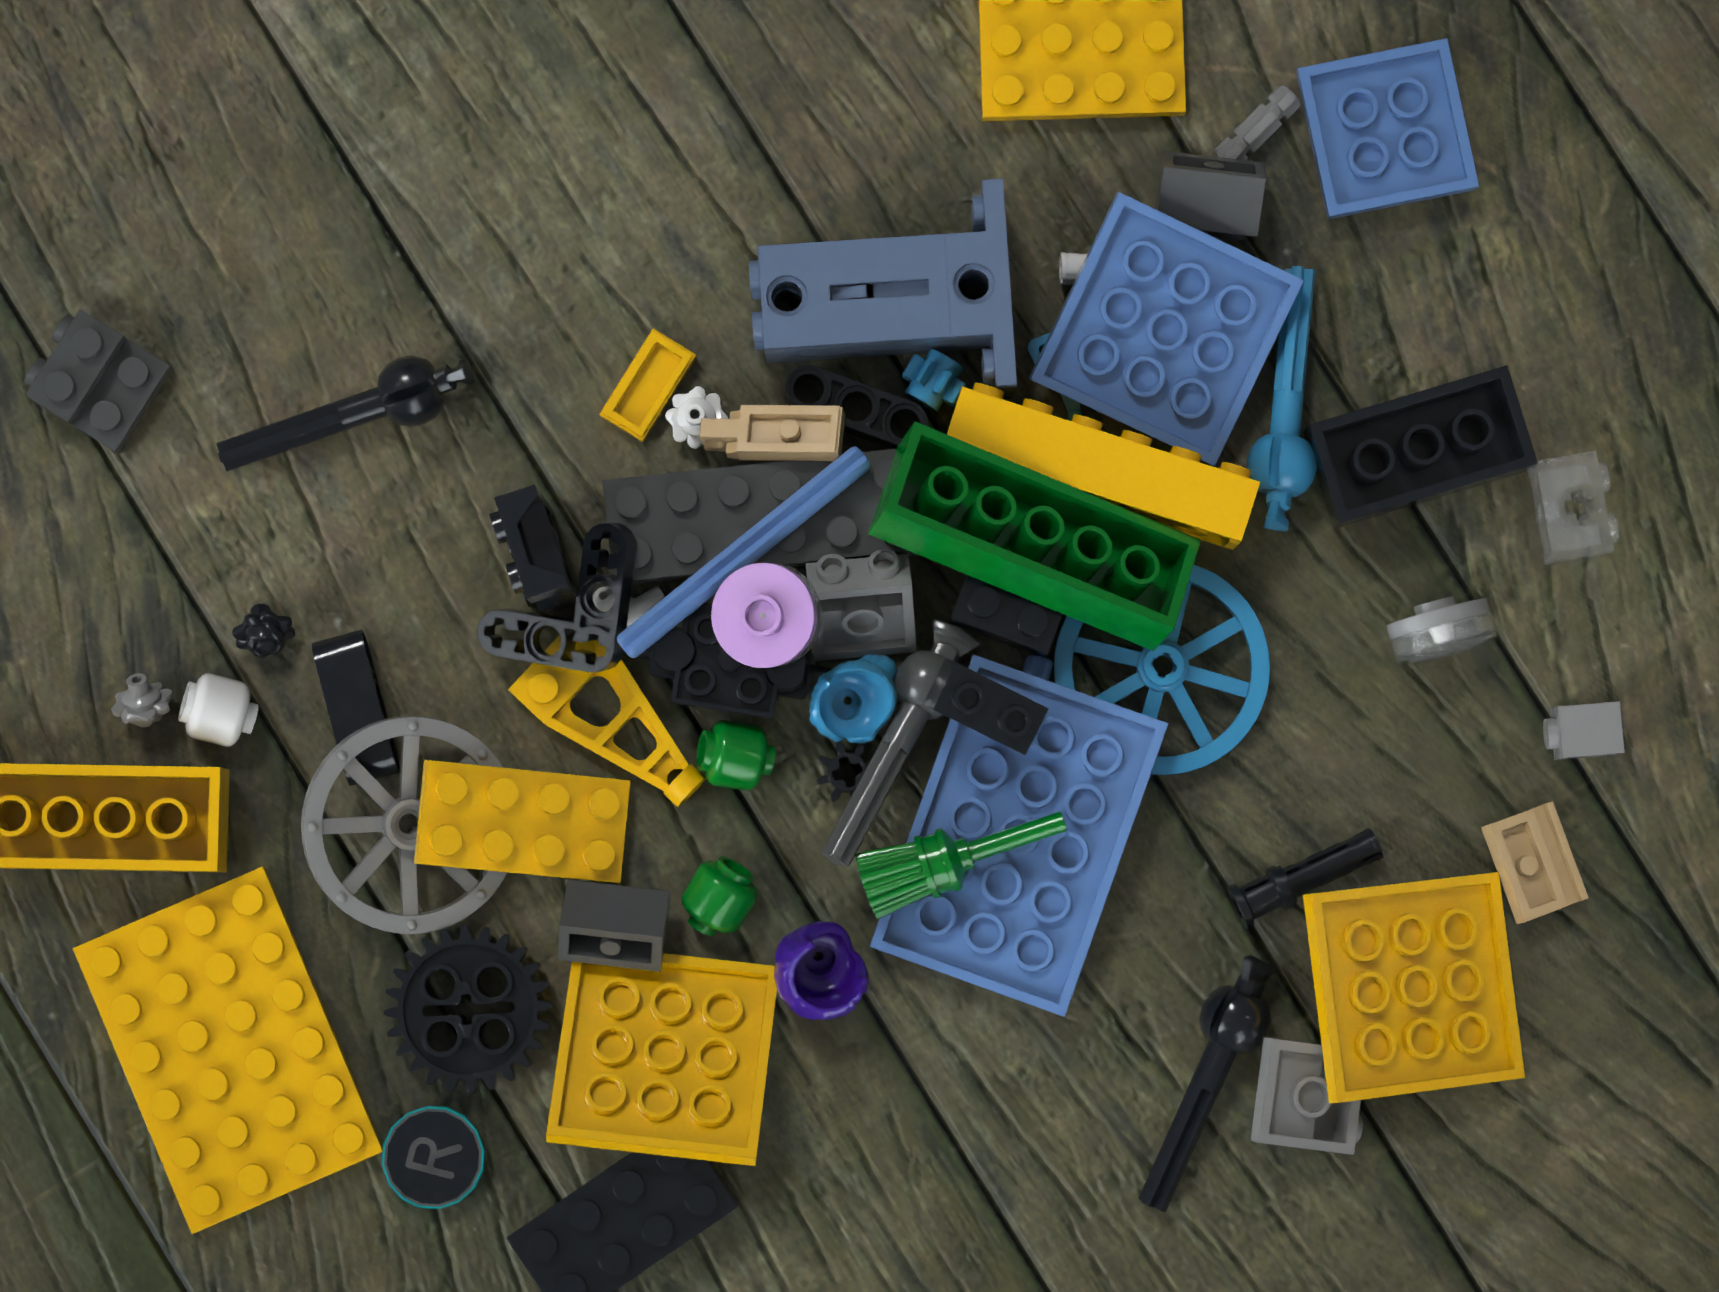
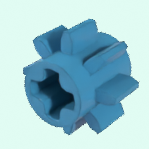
(933, 380)

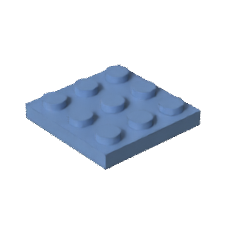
(1387, 129)

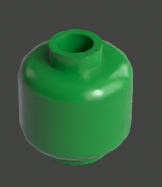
(734, 755)
(719, 896)

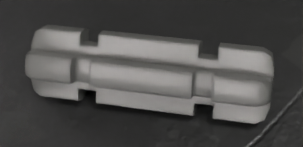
(1259, 125)

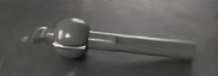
(912, 684)

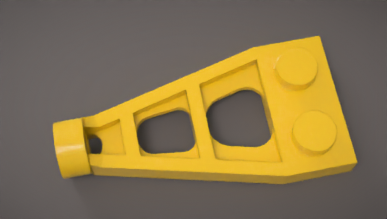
(548, 695)

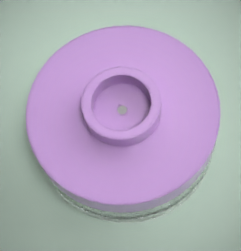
(766, 615)

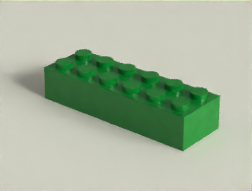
(1034, 536)

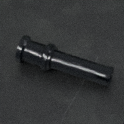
(1283, 885)

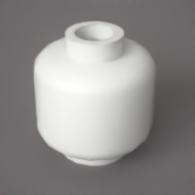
(217, 710)

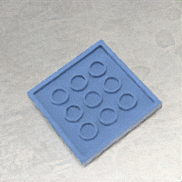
(1166, 328)

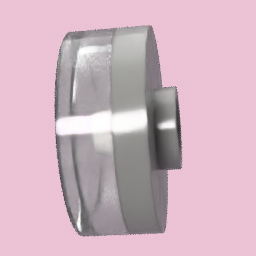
(1441, 630)

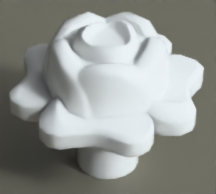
(688, 413)

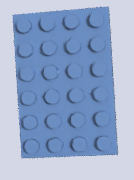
(1035, 908)

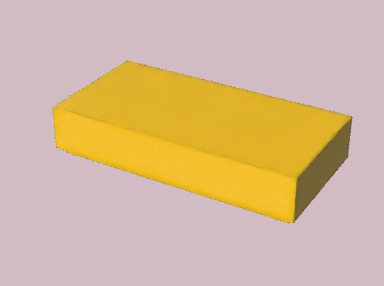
(648, 385)

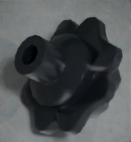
(263, 631)

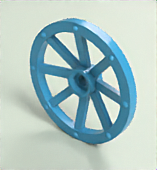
(1253, 691)

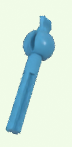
(1282, 458)

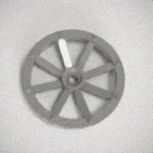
(314, 826)

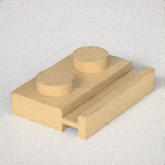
(1534, 862)

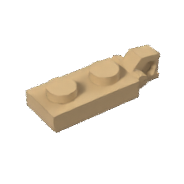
(777, 433)

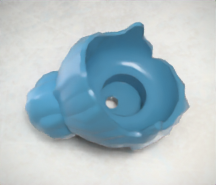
(871, 695)

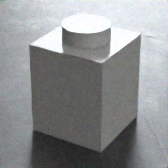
(1584, 730)

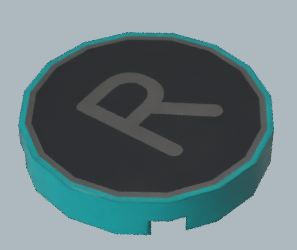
(433, 1157)

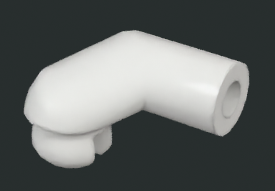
(604, 600)

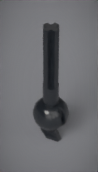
(406, 392)
(1234, 1023)

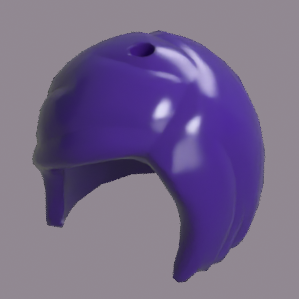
(805, 983)

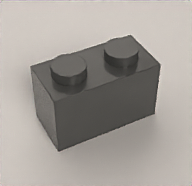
(1212, 193)
(613, 925)

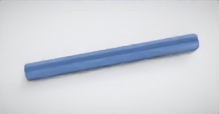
(744, 551)

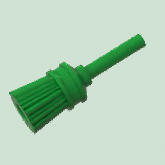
(938, 862)

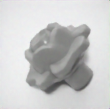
(142, 702)

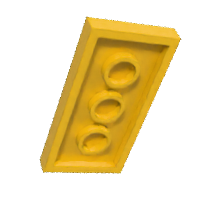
(521, 821)

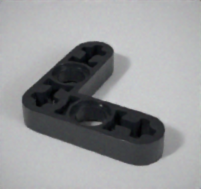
(588, 620)

